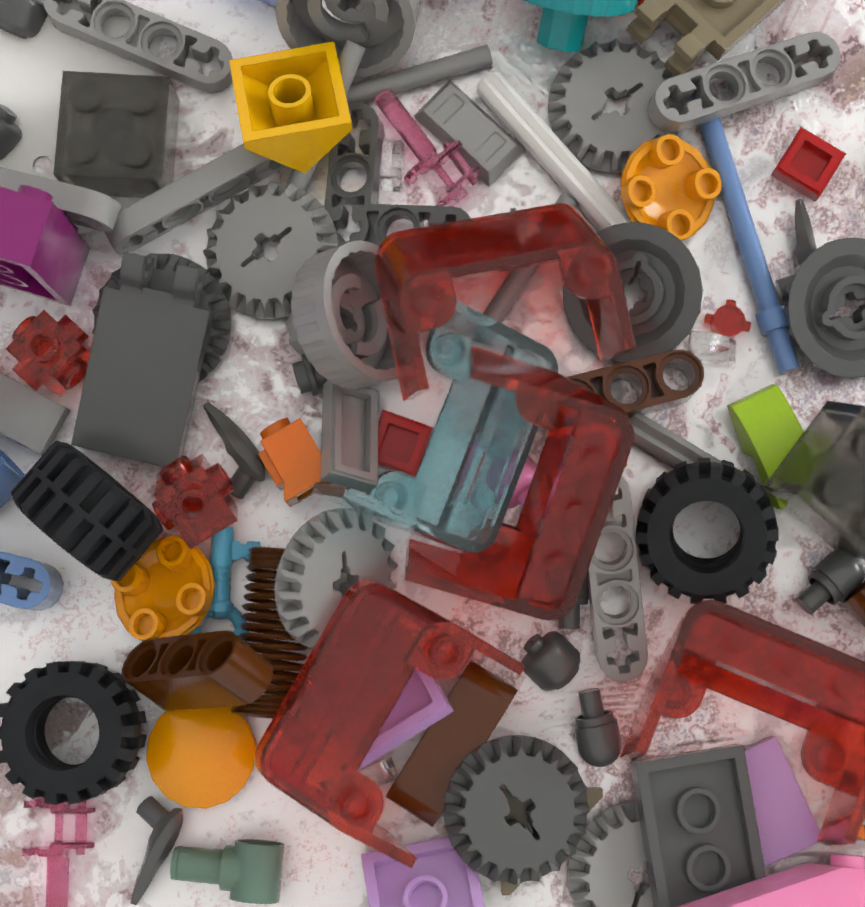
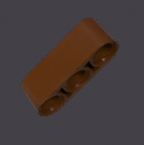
(648, 380)
(197, 671)
(478, 706)

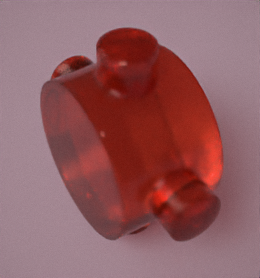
(728, 320)

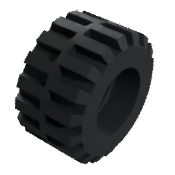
(86, 511)
(715, 576)
(25, 741)

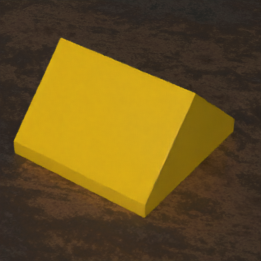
(291, 104)

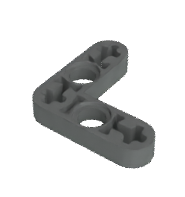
(373, 217)

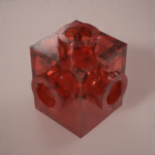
(63, 365)
(195, 516)

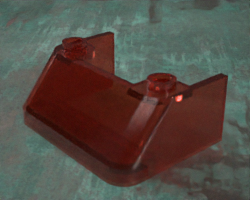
(421, 263)
(548, 553)
(775, 674)
(346, 698)

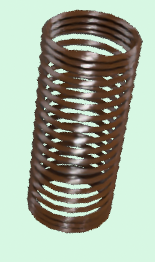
(268, 639)

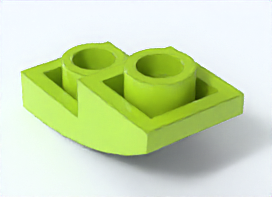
(766, 430)

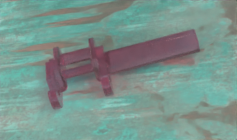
(426, 151)
(57, 859)

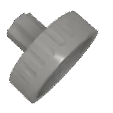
(384, 34)
(332, 308)

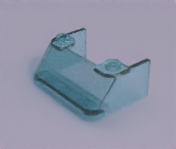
(473, 447)

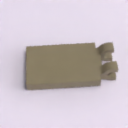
(703, 24)

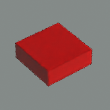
(808, 164)
(401, 443)

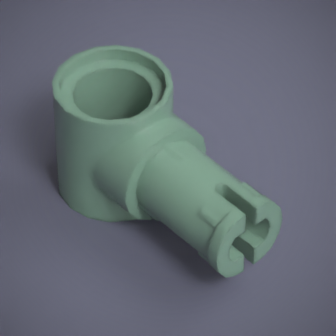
(247, 870)

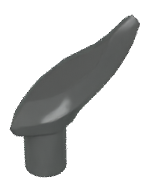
(804, 245)
(240, 449)
(161, 841)

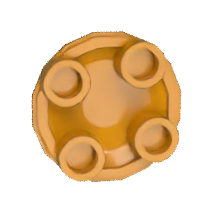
(669, 186)
(165, 590)
(201, 755)

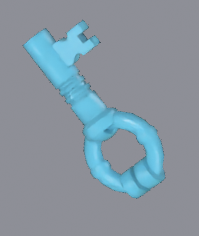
(223, 552)

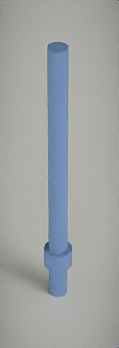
(771, 318)

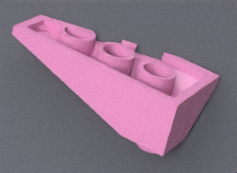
(802, 886)

